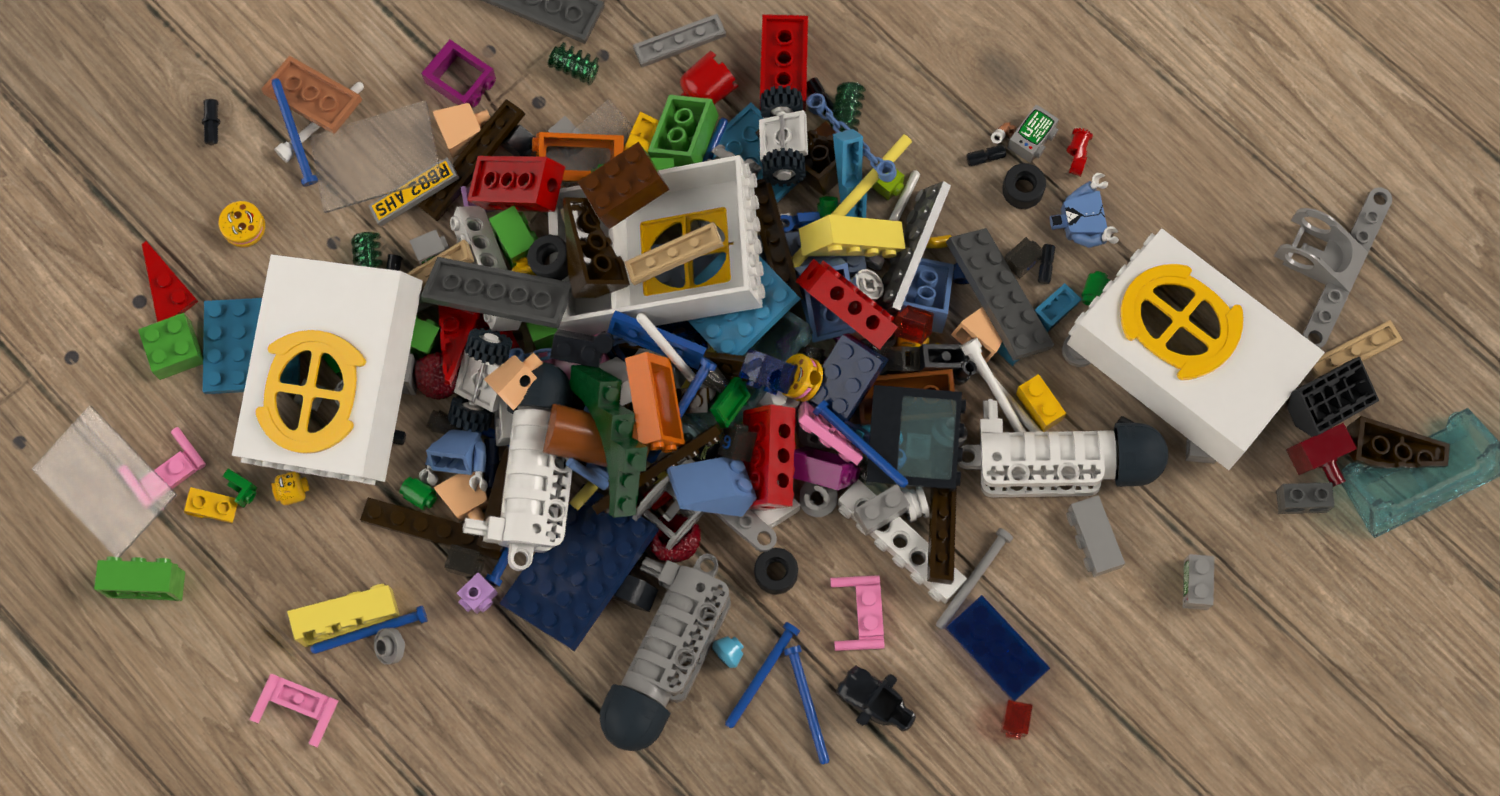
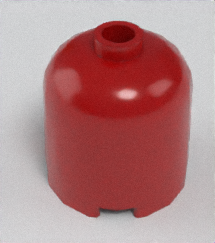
(708, 79)

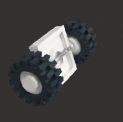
(783, 136)
(482, 355)

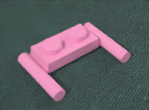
(182, 464)
(868, 612)
(297, 699)

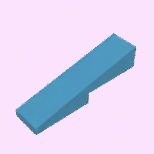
(849, 159)
(1050, 313)

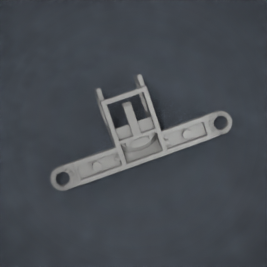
(1339, 261)
(747, 526)

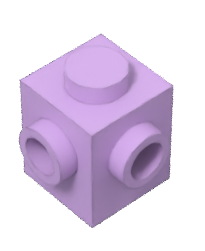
(476, 594)

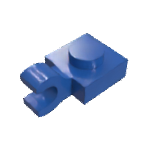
(799, 220)

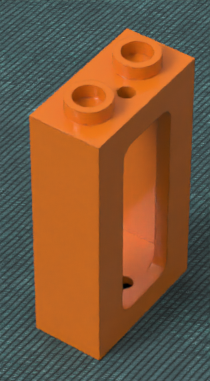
(614, 143)
(655, 402)

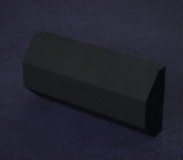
(1332, 398)

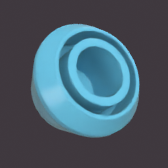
(728, 650)

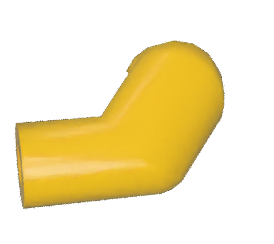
(938, 242)

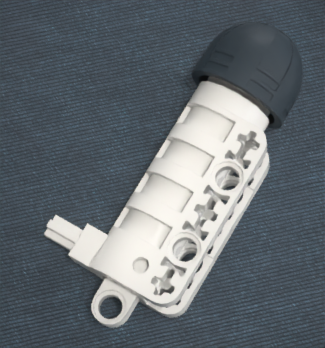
(1129, 454)
(529, 475)

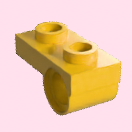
(642, 131)
(210, 505)

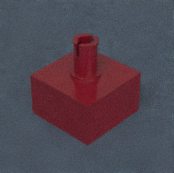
(1323, 453)

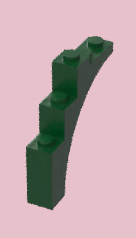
(615, 425)

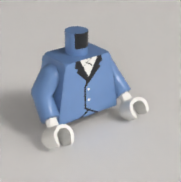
(1084, 216)
(457, 453)

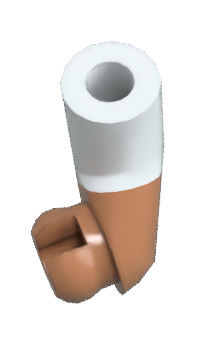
(1002, 131)

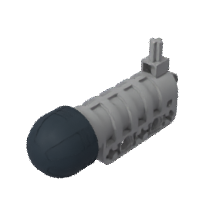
(636, 709)

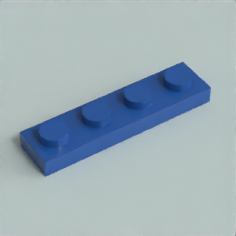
(630, 330)

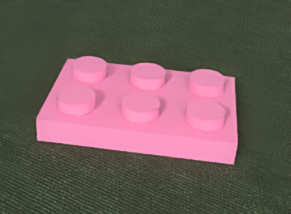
(828, 433)

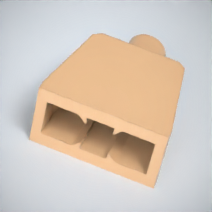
(459, 126)
(979, 326)
(506, 378)
(461, 498)

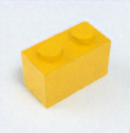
(1040, 403)

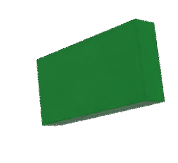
(730, 402)

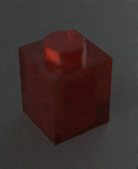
(914, 324)
(1016, 719)

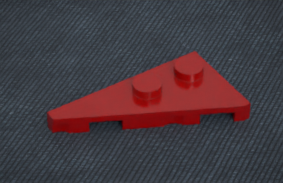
(167, 290)
(454, 333)

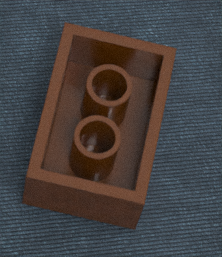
(623, 185)

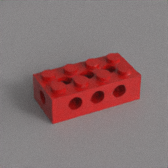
(784, 42)
(493, 174)
(847, 302)
(765, 466)

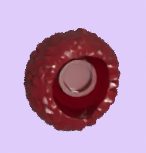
(430, 377)
(683, 549)

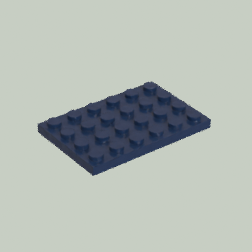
(577, 578)

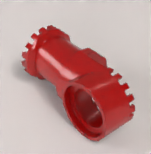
(1078, 150)

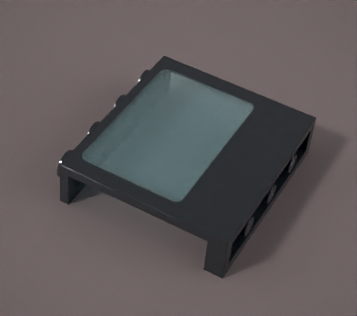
(917, 436)

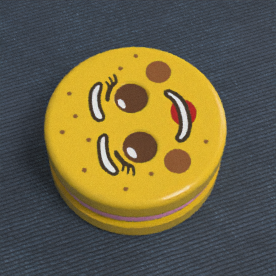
(242, 224)
(806, 379)

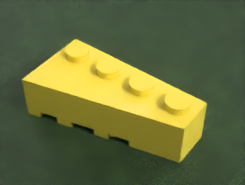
(852, 237)
(343, 615)

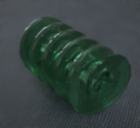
(573, 64)
(848, 105)
(364, 249)

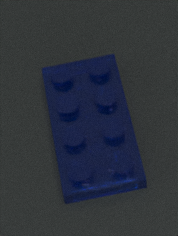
(997, 648)

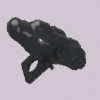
(875, 699)

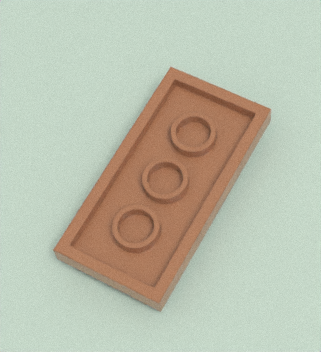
(314, 95)

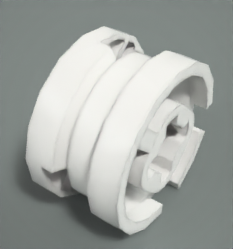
(868, 283)
(917, 503)

